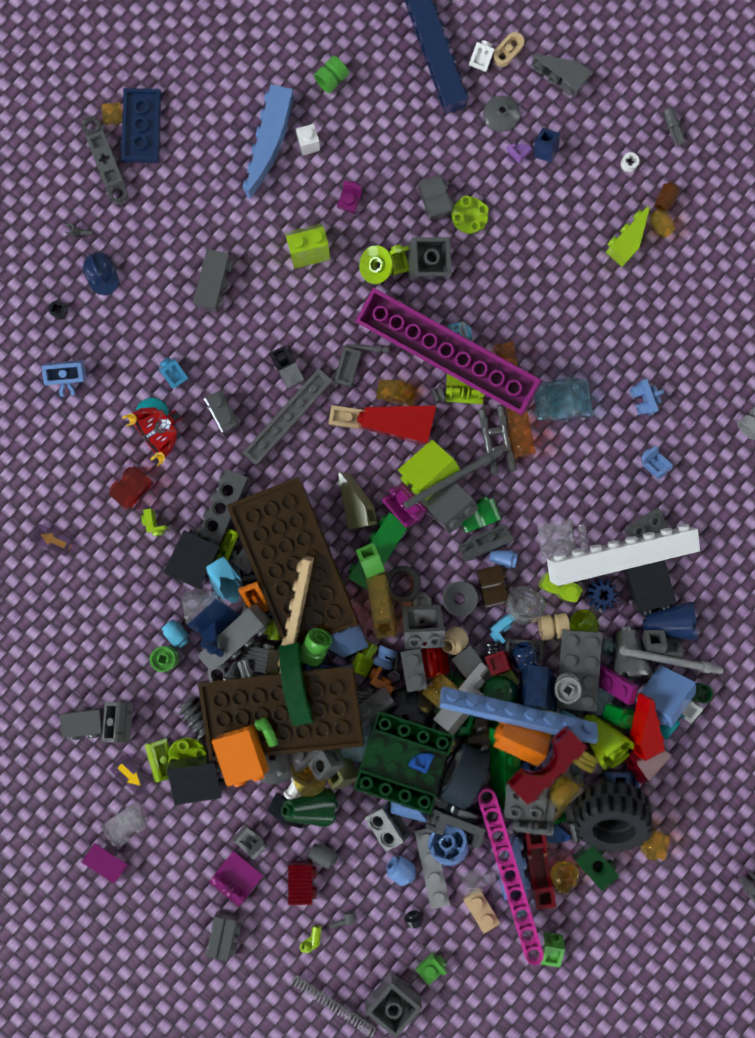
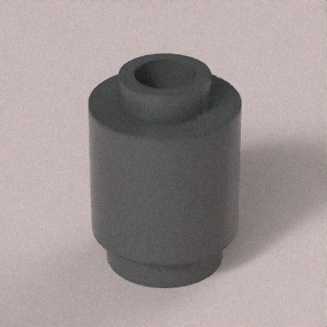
(323, 855)

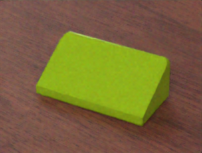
(228, 544)
(158, 758)

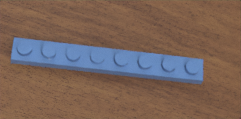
(516, 714)

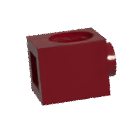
(499, 663)

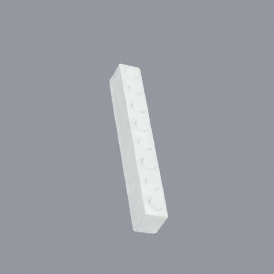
(623, 555)

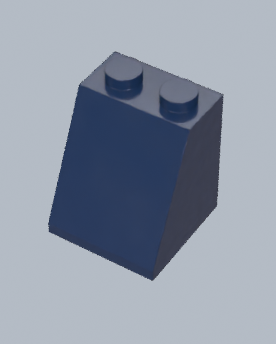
(538, 688)

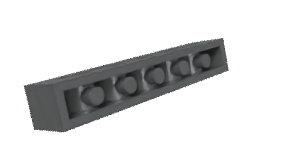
(218, 497)

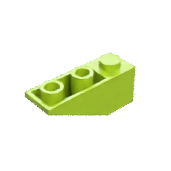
(627, 244)

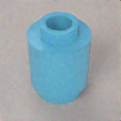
(175, 634)

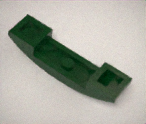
(293, 684)

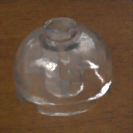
(524, 605)

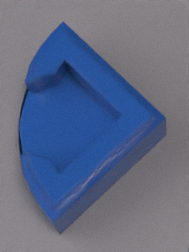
(421, 761)
(559, 835)

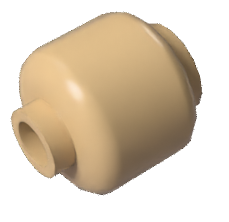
(455, 640)

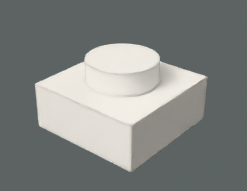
(692, 711)

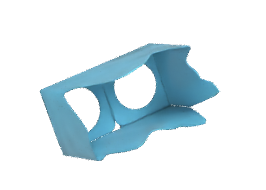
(228, 586)

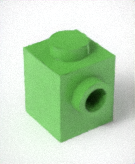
(370, 560)

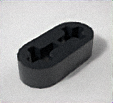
(468, 815)

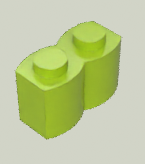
(566, 592)

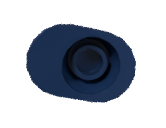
(100, 273)

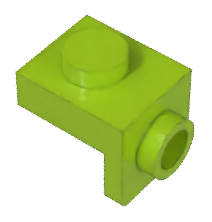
(400, 261)
(149, 521)

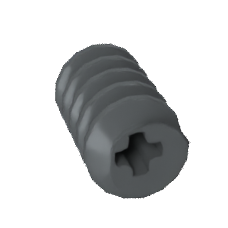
(195, 716)

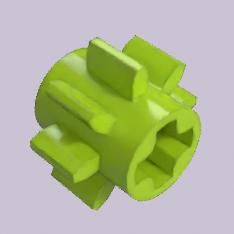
(272, 631)

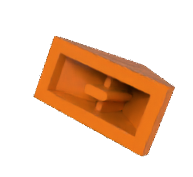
(253, 594)

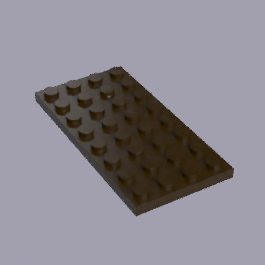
(277, 533)
(243, 700)

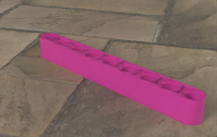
(514, 883)

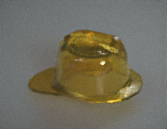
(306, 782)
(562, 793)

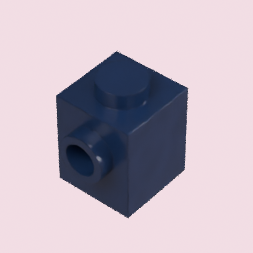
(546, 145)

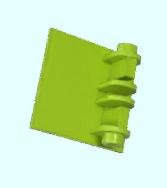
(461, 393)

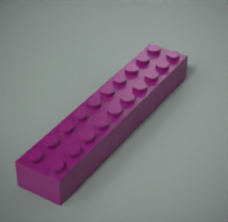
(449, 351)

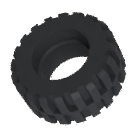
(613, 816)

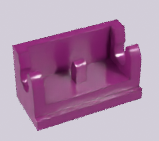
(395, 504)
(104, 863)

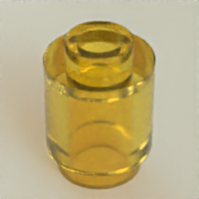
(662, 223)

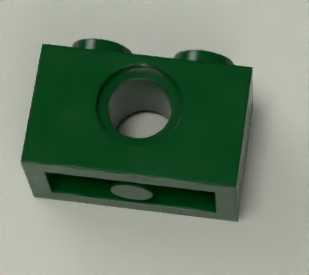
(601, 876)

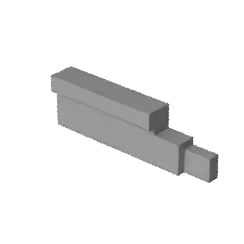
(452, 720)

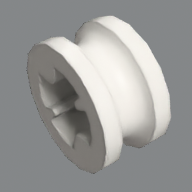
(634, 158)

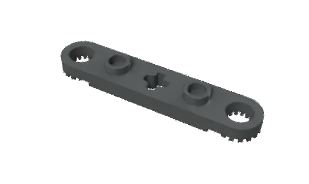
(100, 148)

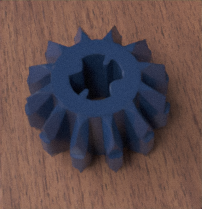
(604, 602)

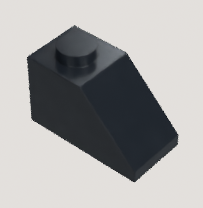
(286, 366)

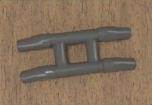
(502, 429)

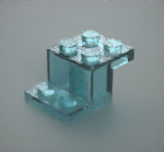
(563, 400)

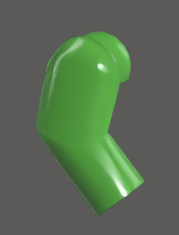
(269, 734)

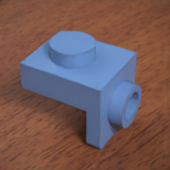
(655, 462)

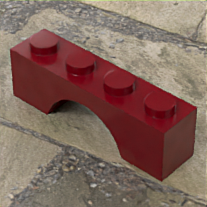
(531, 783)
(539, 871)

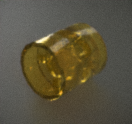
(433, 691)

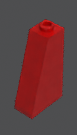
(400, 422)

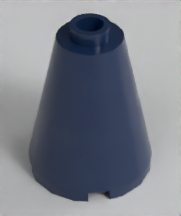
(675, 621)

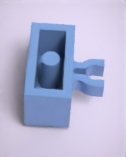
(64, 372)

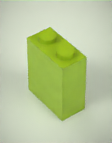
(427, 468)

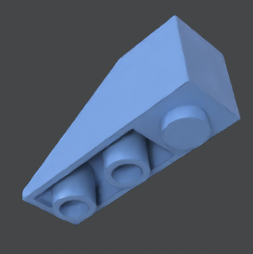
(517, 845)

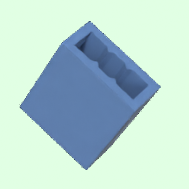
(670, 693)

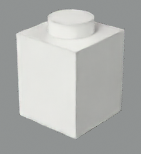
(308, 139)

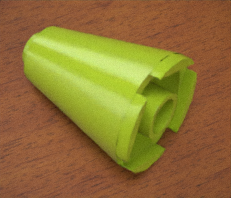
(611, 744)

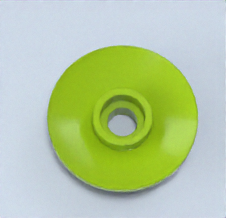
(369, 264)

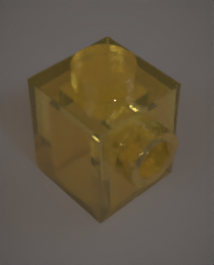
(656, 846)

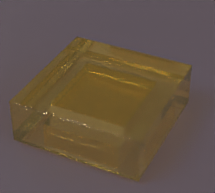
(112, 113)

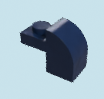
(621, 776)

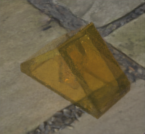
(396, 392)

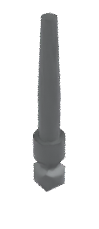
(378, 348)

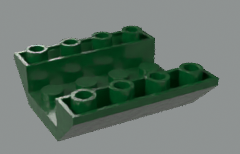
(386, 758)

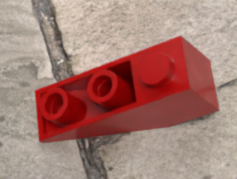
(646, 730)

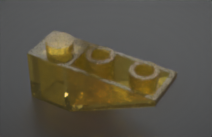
(381, 606)

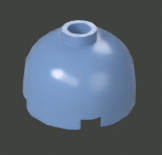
(450, 847)

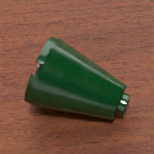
(311, 810)

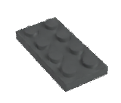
(581, 656)

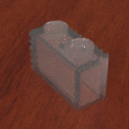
(125, 823)

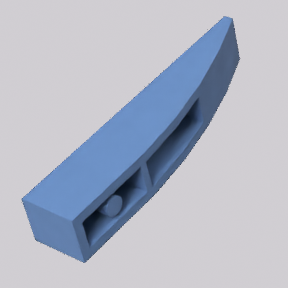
(269, 135)

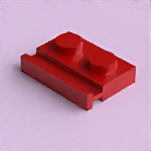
(434, 661)

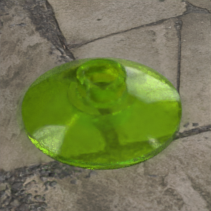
(584, 621)

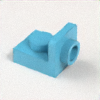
(501, 625)

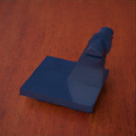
(212, 623)

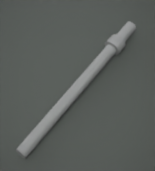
(703, 667)

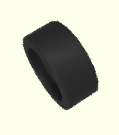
(417, 583)

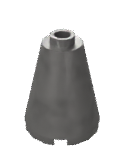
(629, 666)

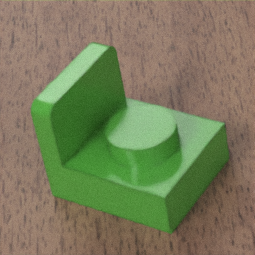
(553, 949)
(431, 968)

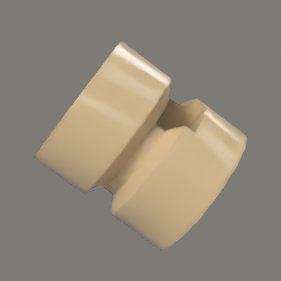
(553, 626)

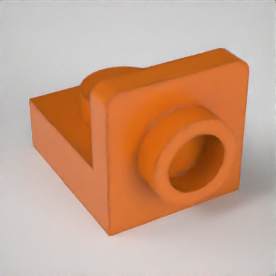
(380, 683)

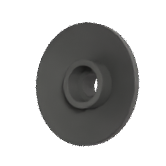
(501, 121)

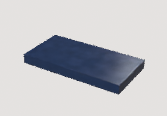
(141, 125)

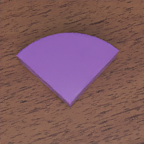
(519, 151)

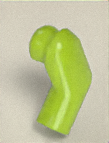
(313, 941)

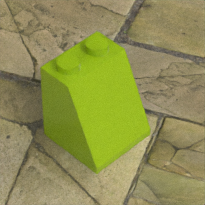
(308, 245)

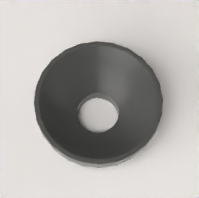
(469, 593)

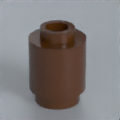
(667, 196)

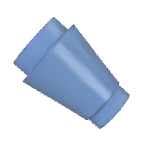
(505, 558)

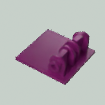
(236, 878)

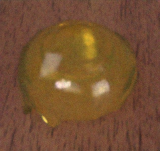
(564, 876)

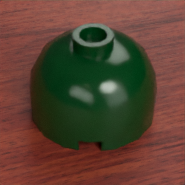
(501, 688)

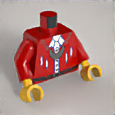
(156, 429)

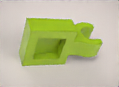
(364, 661)

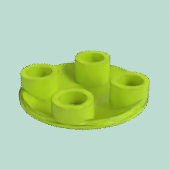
(469, 215)
(186, 748)

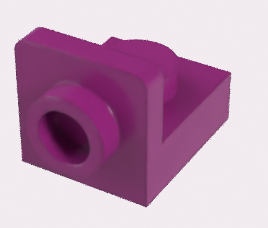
(350, 196)

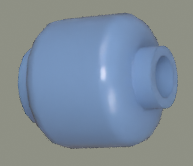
(401, 870)

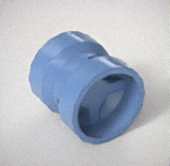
(385, 657)

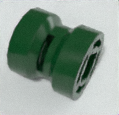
(703, 694)

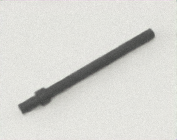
(483, 460)

